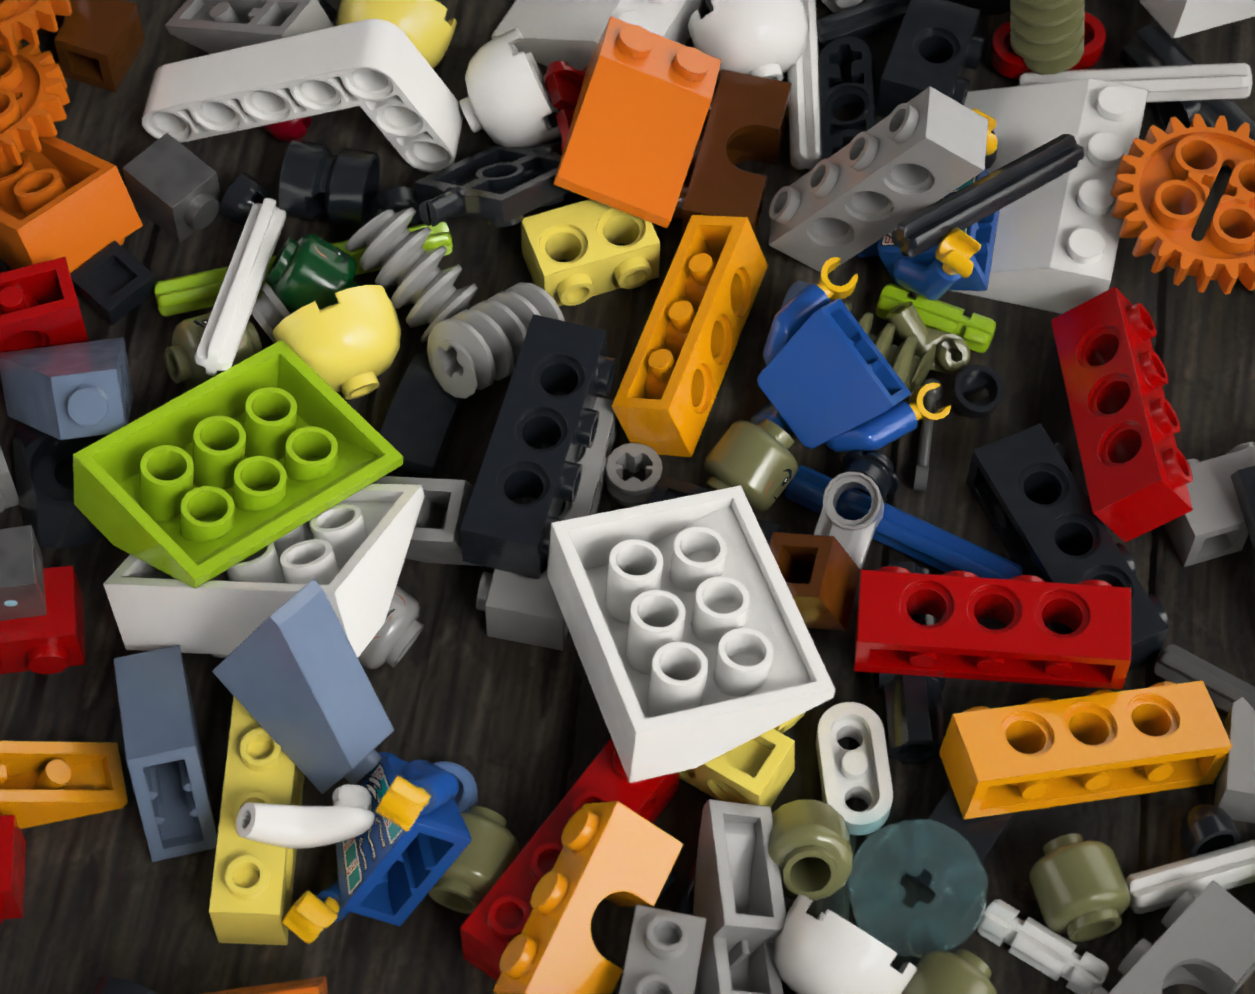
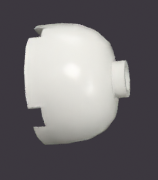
(752, 35)
(508, 95)
(834, 956)

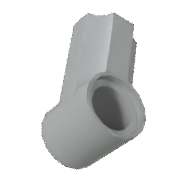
(852, 535)

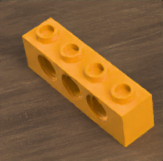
(691, 335)
(1083, 748)

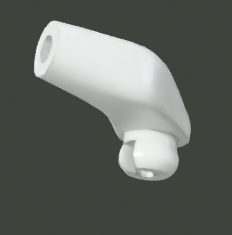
(308, 825)

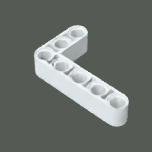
(310, 75)

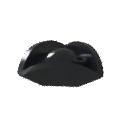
(47, 487)

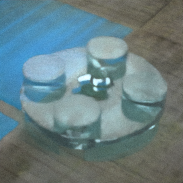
(911, 848)

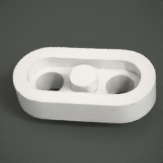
(855, 772)

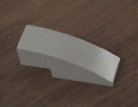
(740, 897)

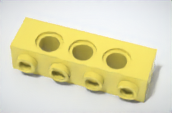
(250, 877)

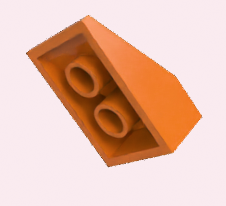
(637, 121)
(61, 206)

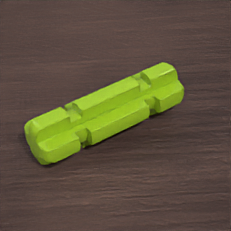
(939, 315)

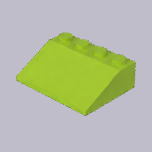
(229, 467)

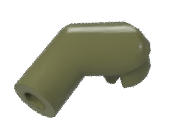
(951, 350)

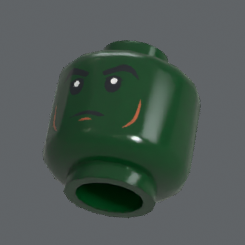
(310, 273)

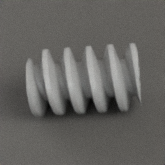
(411, 268)
(486, 339)

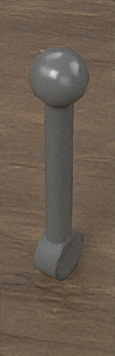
(925, 438)

